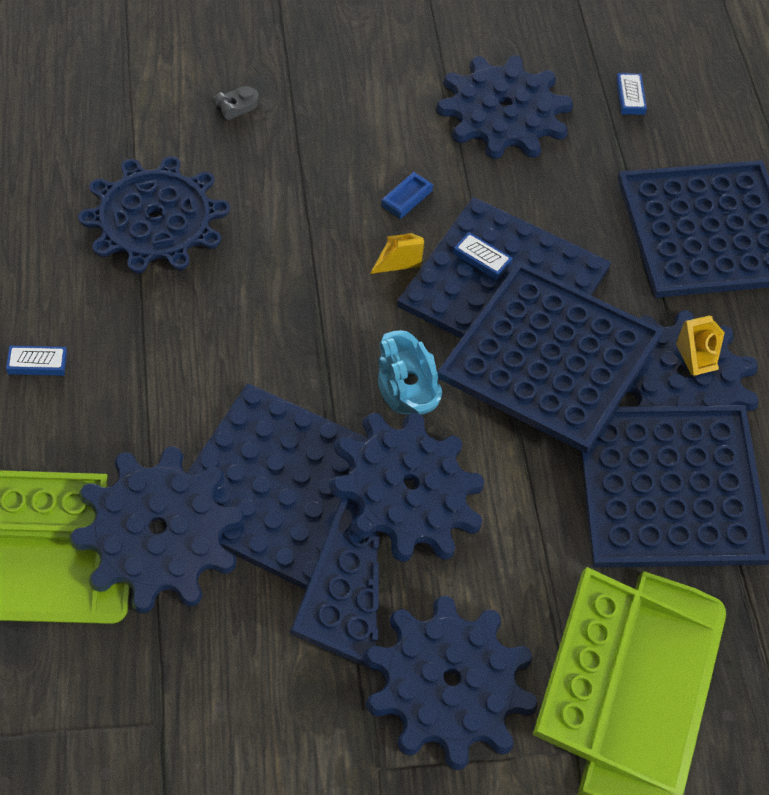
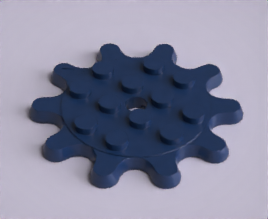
(520, 123)
(142, 192)
(663, 386)
(391, 507)
(162, 560)
(444, 712)

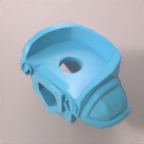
(403, 355)

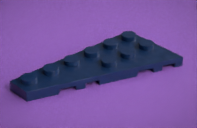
(342, 591)

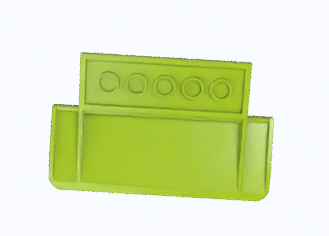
(38, 566)
(632, 682)

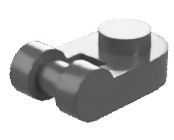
(243, 98)

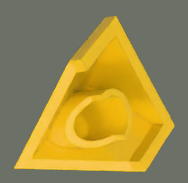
(400, 253)
(700, 344)

